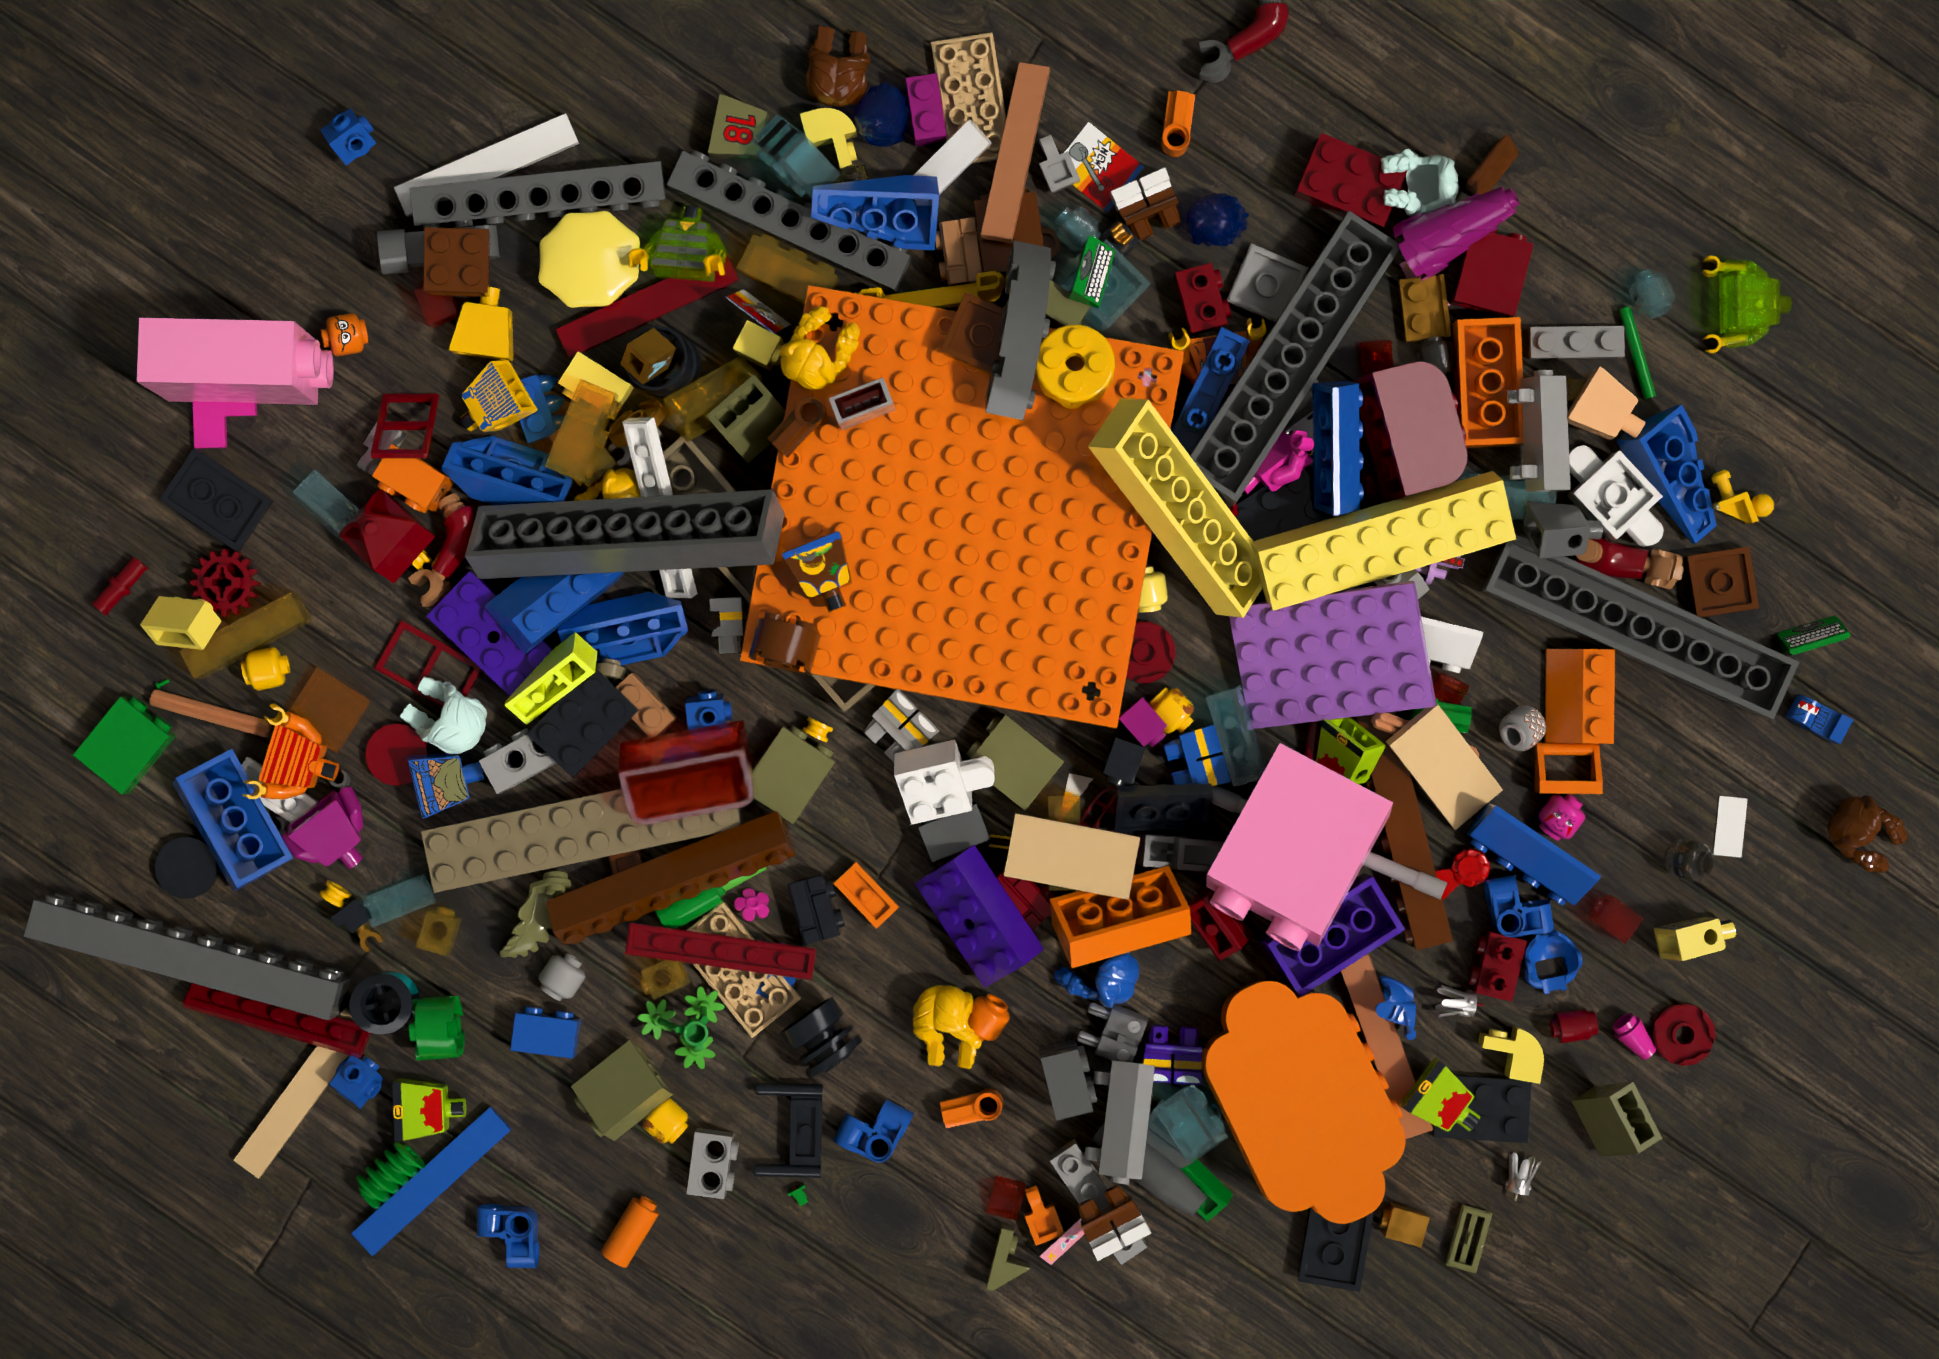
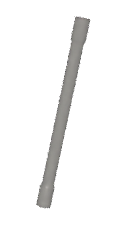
(1418, 880)

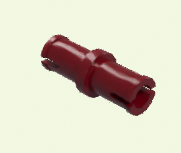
(119, 585)

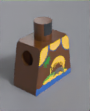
(821, 569)

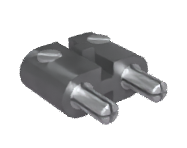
(1120, 1034)

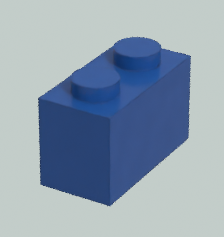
(546, 1033)

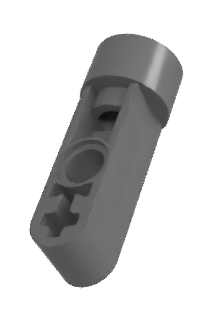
(405, 250)

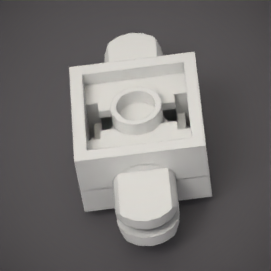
(1615, 495)

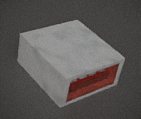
(862, 404)

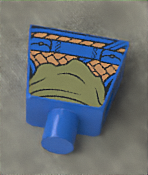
(441, 780)

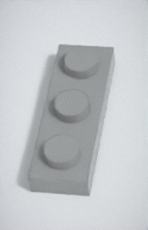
(1576, 342)

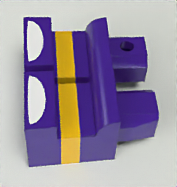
(1186, 1055)

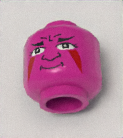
(1561, 816)

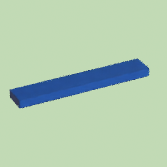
(431, 1181)

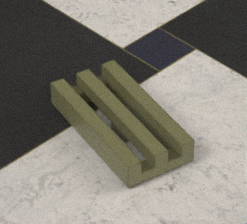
(1475, 1212)

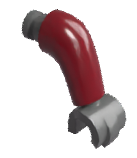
(1266, 27)

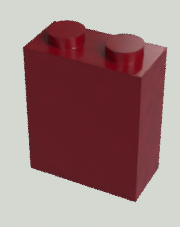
(1493, 274)

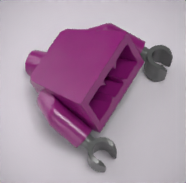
(327, 828)

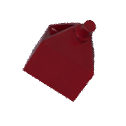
(386, 535)

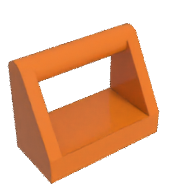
(1542, 785)

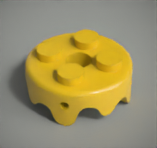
(1080, 386)

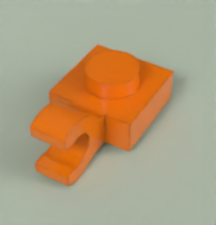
(1042, 1220)

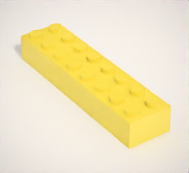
(1179, 505)
(1383, 540)

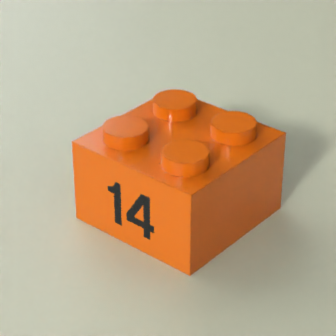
(415, 480)

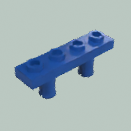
(1209, 387)

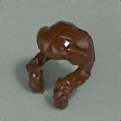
(834, 79)
(1857, 825)

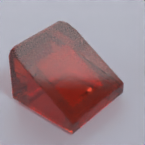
(1006, 1198)

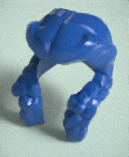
(1113, 982)

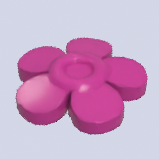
(752, 905)

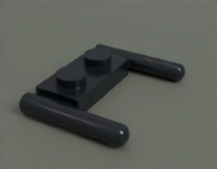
(804, 1130)

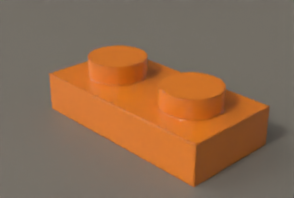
(866, 895)

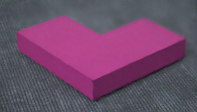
(211, 424)

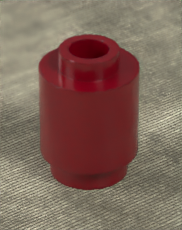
(1574, 1025)

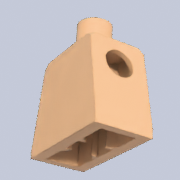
(1605, 407)

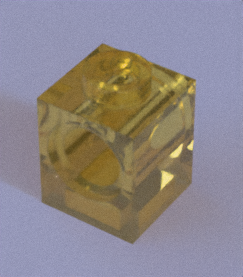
(427, 938)
(678, 978)

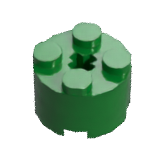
(437, 1028)

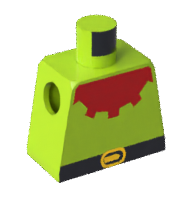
(1348, 749)
(1441, 1099)
(423, 1108)

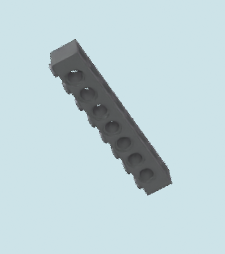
(685, 182)
(425, 198)

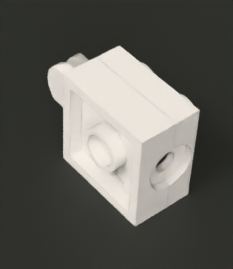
(938, 782)

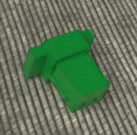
(799, 1194)

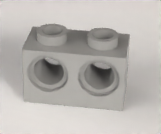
(703, 1162)

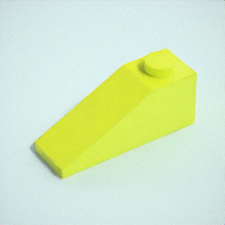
(553, 678)

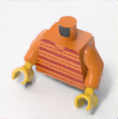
(292, 759)

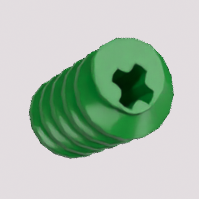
(389, 1174)

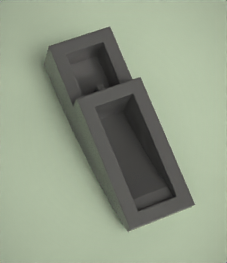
(1177, 852)

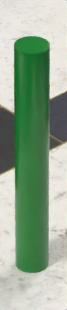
(1637, 353)

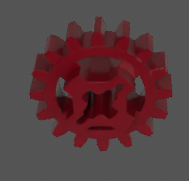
(224, 571)

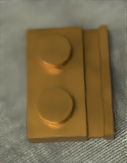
(1424, 308)

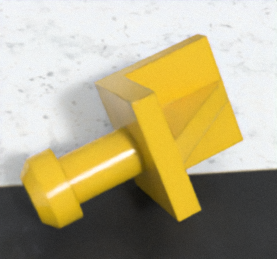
(1740, 505)

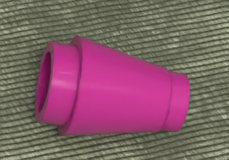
(1634, 1035)

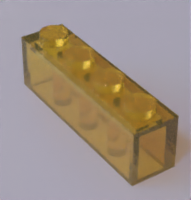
(247, 635)

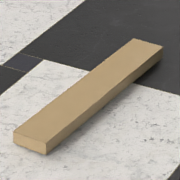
(290, 1108)

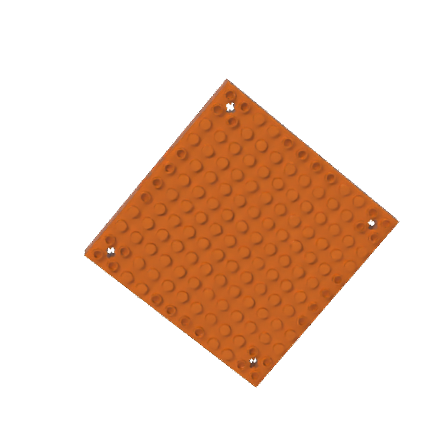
(974, 541)

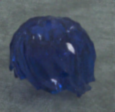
(882, 116)
(1216, 220)

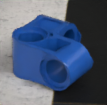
(1529, 917)
(889, 1126)
(521, 1245)

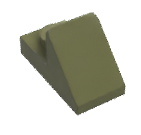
(1003, 1267)

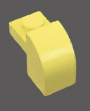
(831, 126)
(1524, 1052)

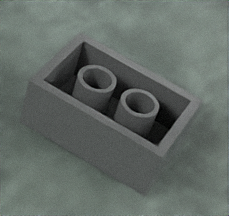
(1067, 1085)

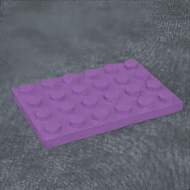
(1334, 656)

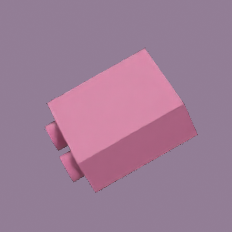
(231, 361)
(1296, 848)

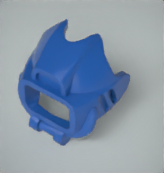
(1547, 947)
(1398, 1005)

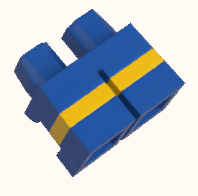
(1197, 745)

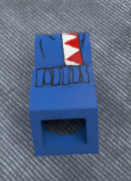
(1819, 719)

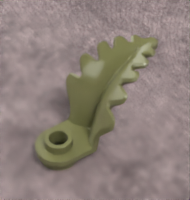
(535, 915)

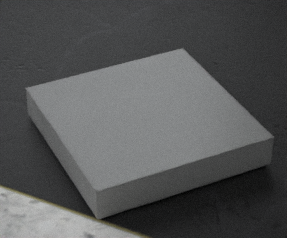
(1265, 283)

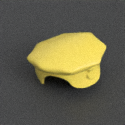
(588, 259)

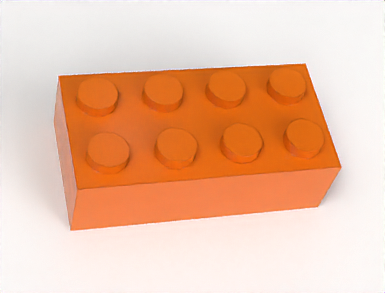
(1486, 368)
(1106, 926)

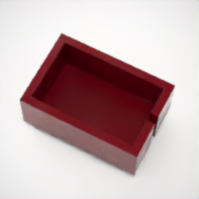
(1347, 180)

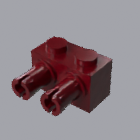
(1497, 965)

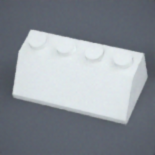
(1450, 644)

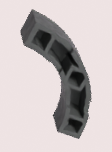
(1021, 330)

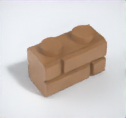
(961, 251)
(653, 714)

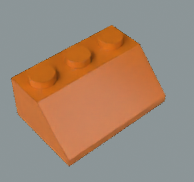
(1579, 696)

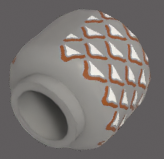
(1522, 728)

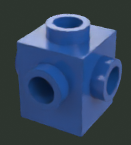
(349, 135)
(707, 702)
(357, 1080)

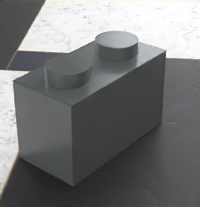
(953, 834)

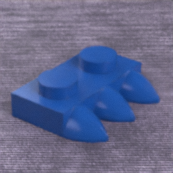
(542, 422)

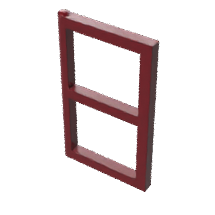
(383, 425)
(439, 648)

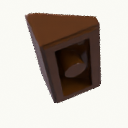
(1492, 167)

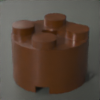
(785, 644)

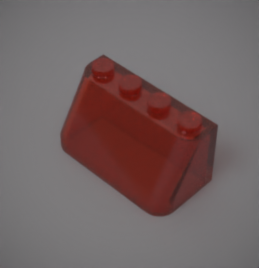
(686, 773)

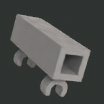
(1543, 432)
(1125, 1121)

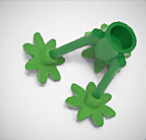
(693, 1031)

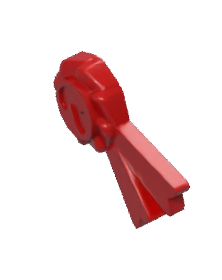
(1468, 868)

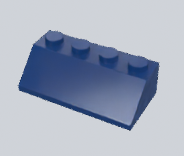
(1336, 447)
(540, 604)
(232, 826)
(1531, 854)

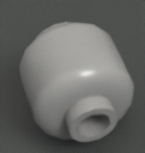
(561, 976)

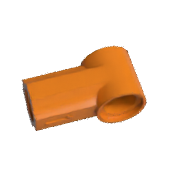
(1177, 121)
(968, 1108)

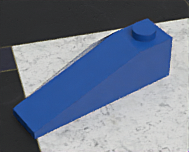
(887, 208)
(1670, 462)

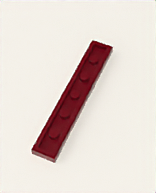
(639, 310)
(720, 951)
(332, 1034)

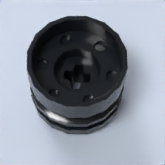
(683, 370)
(821, 1037)

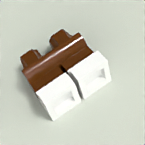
(1159, 198)
(1098, 1223)

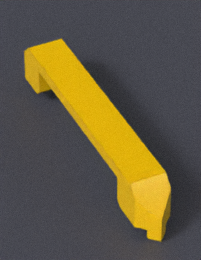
(987, 287)

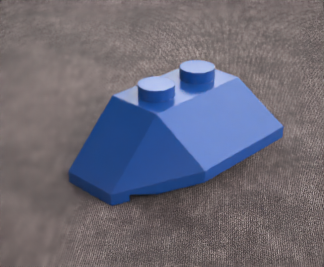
(504, 472)
(629, 627)

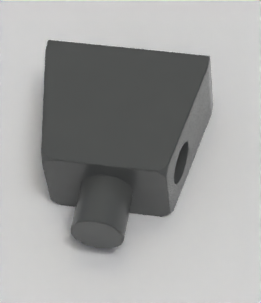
(1558, 529)

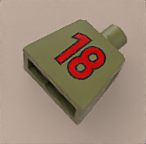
(735, 128)

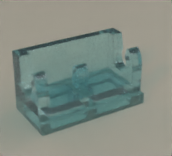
(325, 502)
(399, 900)

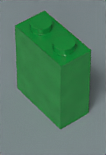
(125, 744)

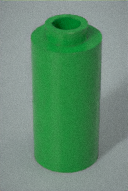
(689, 909)

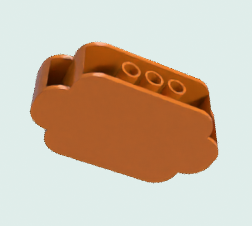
(1304, 1101)

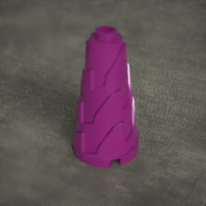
(1450, 230)

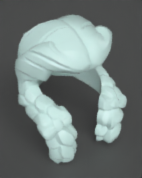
(1430, 182)
(459, 723)

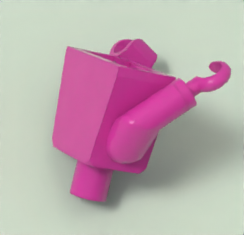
(1283, 461)

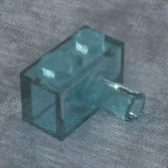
(1192, 1122)

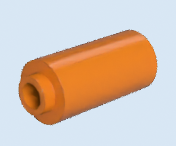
(630, 1231)

